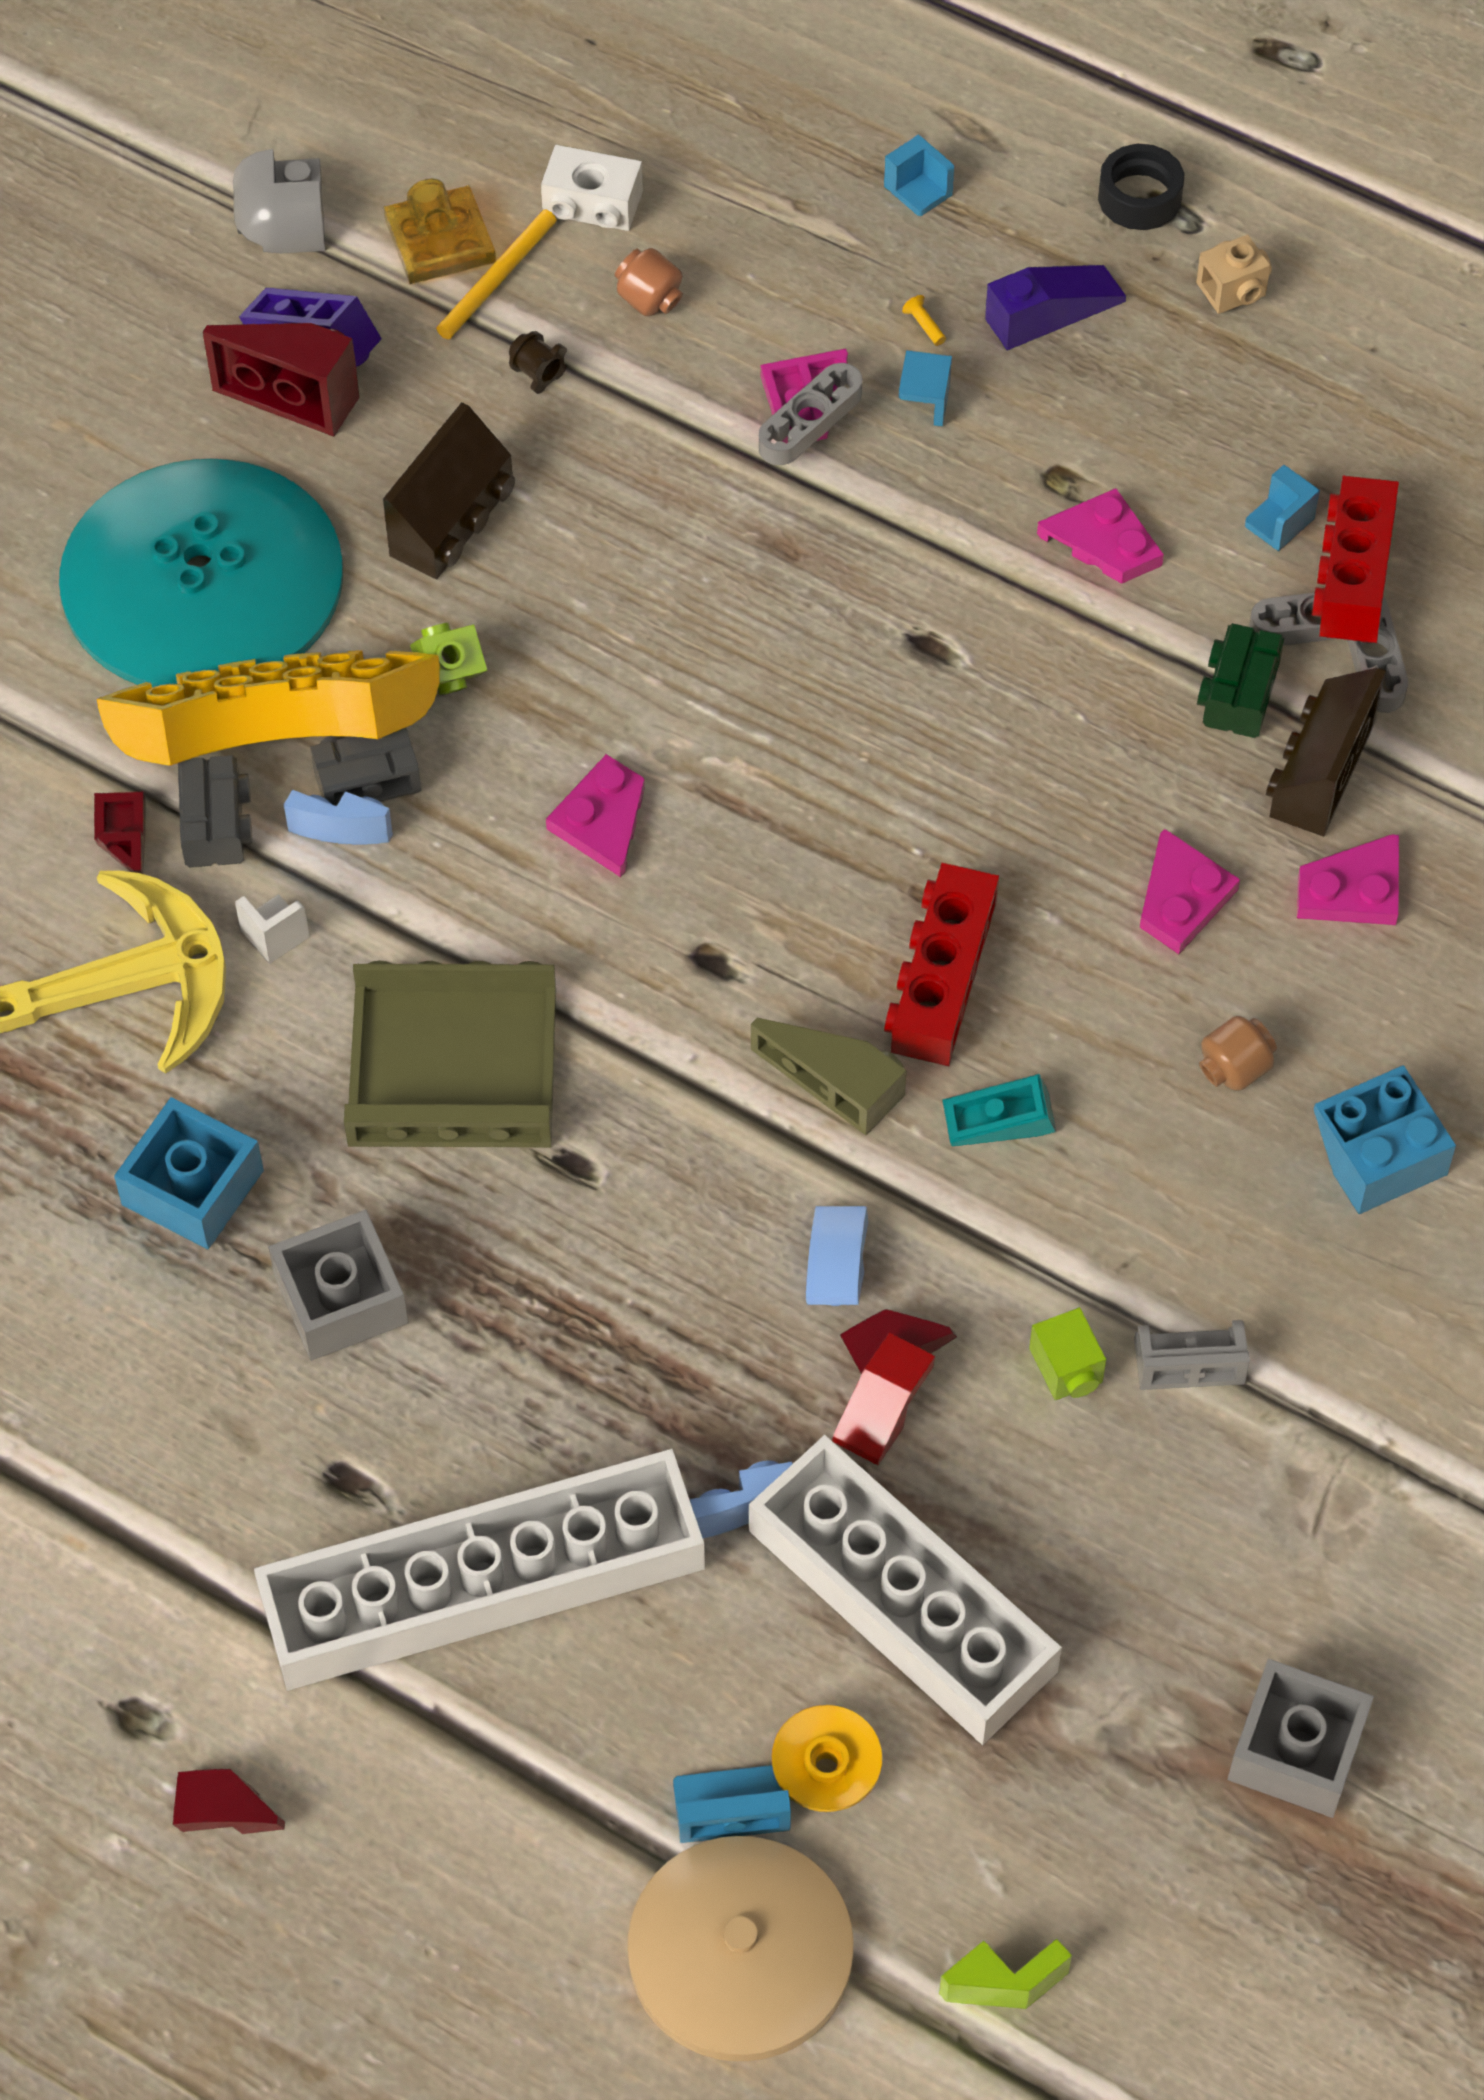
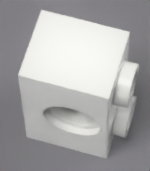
(592, 187)

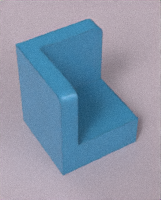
(919, 175)
(927, 380)
(1286, 510)

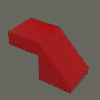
(882, 1398)

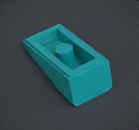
(1000, 1113)

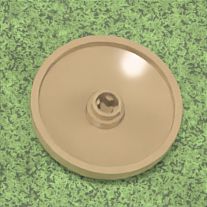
(740, 1948)

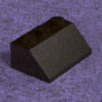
(447, 493)
(1325, 750)

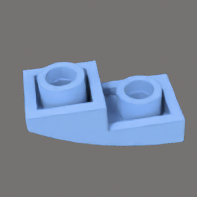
(350, 822)
(836, 1255)
(723, 1510)

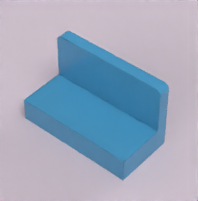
(730, 1804)

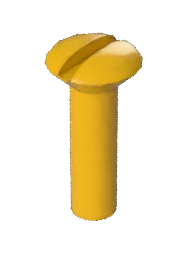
(915, 307)

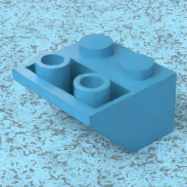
(1383, 1139)

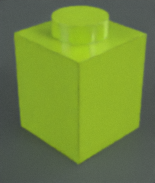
(1068, 1354)

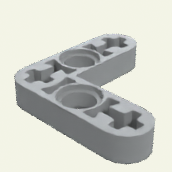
(1306, 631)

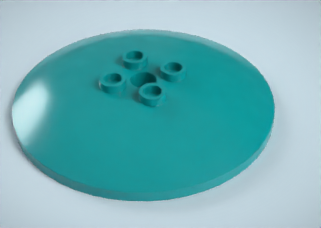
(155, 616)

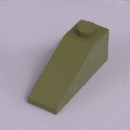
(835, 1069)

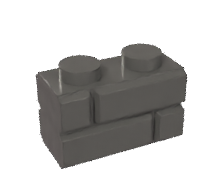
(366, 767)
(212, 811)

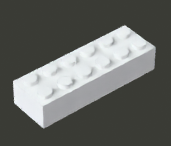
(904, 1589)

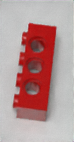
(1357, 559)
(934, 1030)

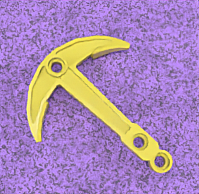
(157, 963)

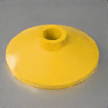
(826, 1734)

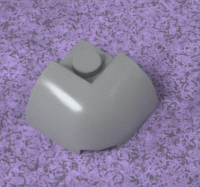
(279, 203)

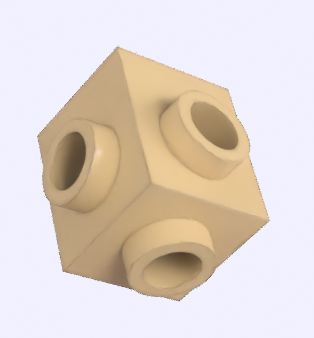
(1233, 273)

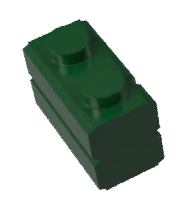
(1241, 681)

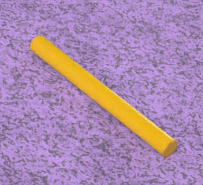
(496, 274)

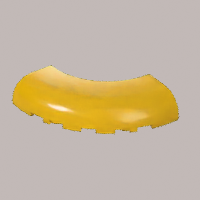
(271, 702)

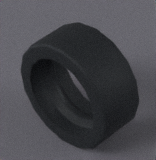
(1143, 161)

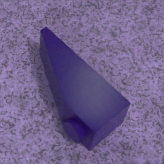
(1047, 299)
(322, 309)

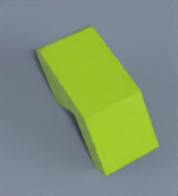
(987, 1980)

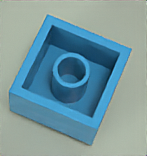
(189, 1173)

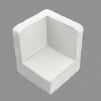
(273, 926)

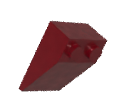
(286, 370)

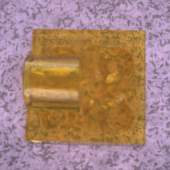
(438, 231)

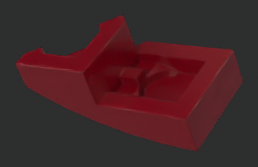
(121, 827)
(869, 1334)
(219, 1801)

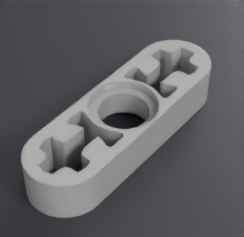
(806, 432)

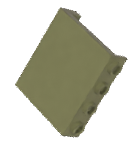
(452, 1055)

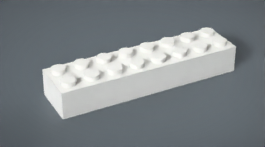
(480, 1569)

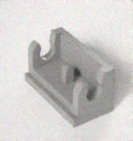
(1192, 1358)

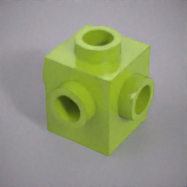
(460, 650)

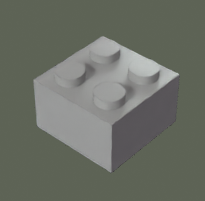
(338, 1284)
(1300, 1738)

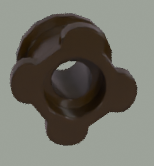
(537, 359)

